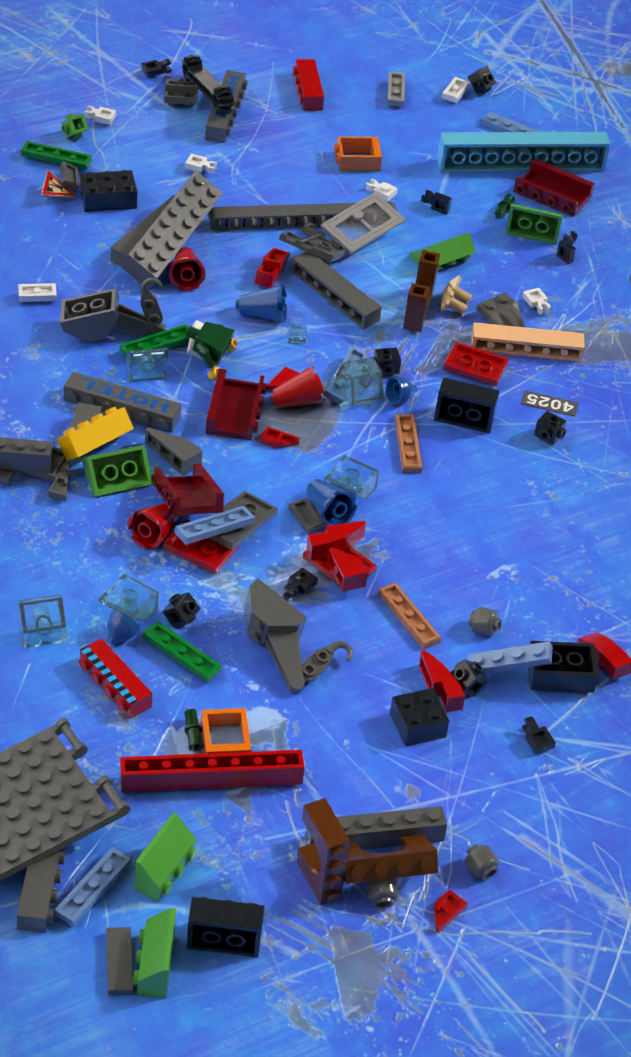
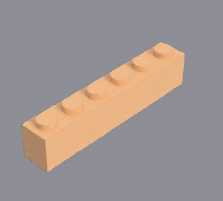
(528, 342)

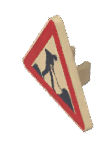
(53, 188)

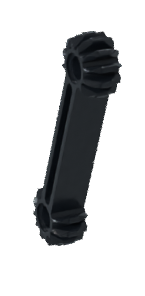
(219, 95)

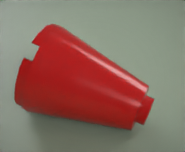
(187, 270)
(299, 390)
(152, 525)

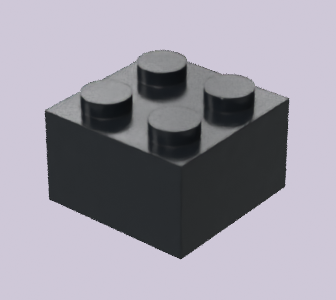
(419, 717)

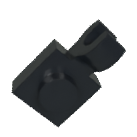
(155, 68)
(439, 202)
(565, 248)
(299, 581)
(538, 738)

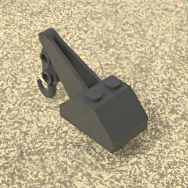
(98, 313)
(279, 627)

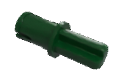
(504, 206)
(193, 730)

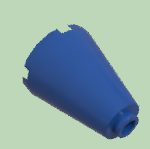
(264, 304)
(331, 502)

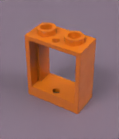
(358, 145)
(225, 717)

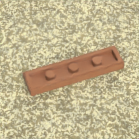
(408, 443)
(409, 616)

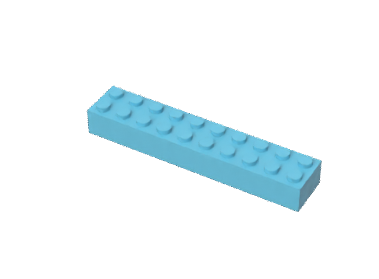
(517, 149)

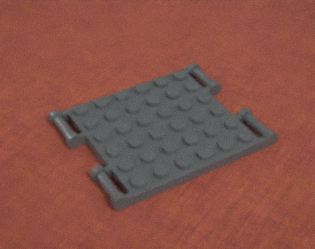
(48, 799)

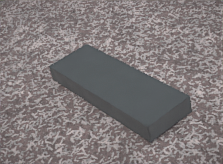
(119, 961)

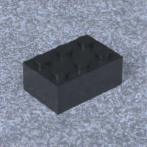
(108, 190)
(466, 405)
(571, 669)
(225, 926)

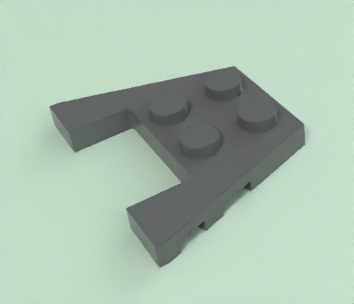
(316, 244)
(58, 475)

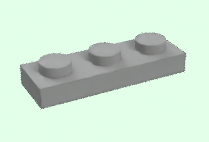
(396, 89)

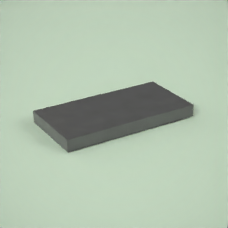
(257, 507)

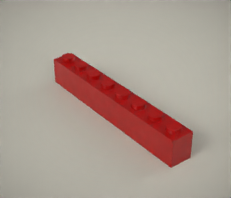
(211, 770)

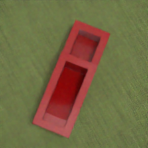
(271, 267)
(335, 536)
(609, 655)
(443, 682)

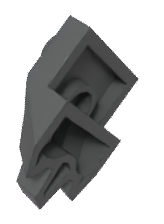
(180, 92)
(501, 311)

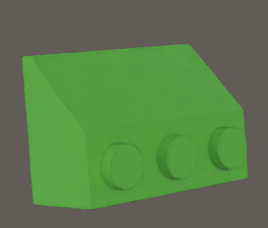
(534, 224)
(449, 250)
(117, 470)
(165, 859)
(155, 955)

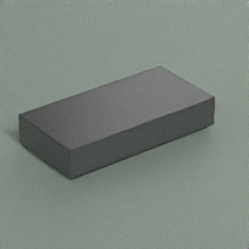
(69, 176)
(306, 516)

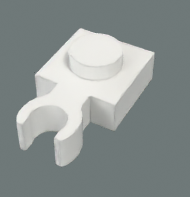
(101, 115)
(200, 163)
(384, 189)
(537, 299)

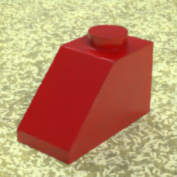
(347, 570)

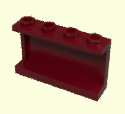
(554, 188)
(235, 407)
(189, 493)

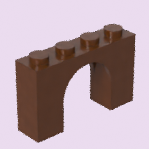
(422, 291)
(325, 859)
(414, 859)

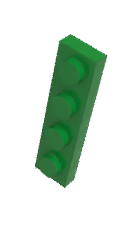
(56, 155)
(165, 339)
(182, 651)

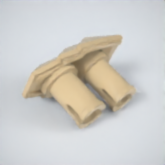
(453, 291)

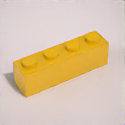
(94, 433)

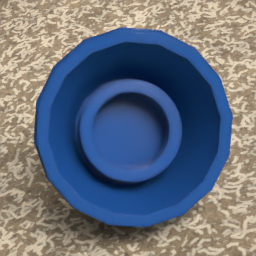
(399, 390)
(121, 628)

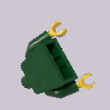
(211, 344)

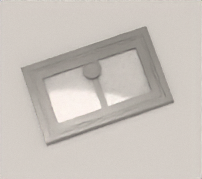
(363, 222)

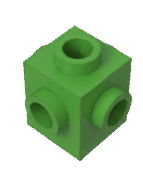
(74, 126)

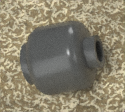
(485, 621)
(481, 861)
(383, 892)

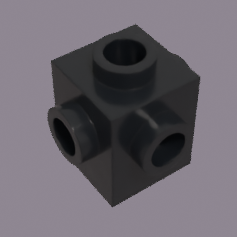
(482, 80)
(388, 360)
(550, 428)
(181, 609)
(470, 677)

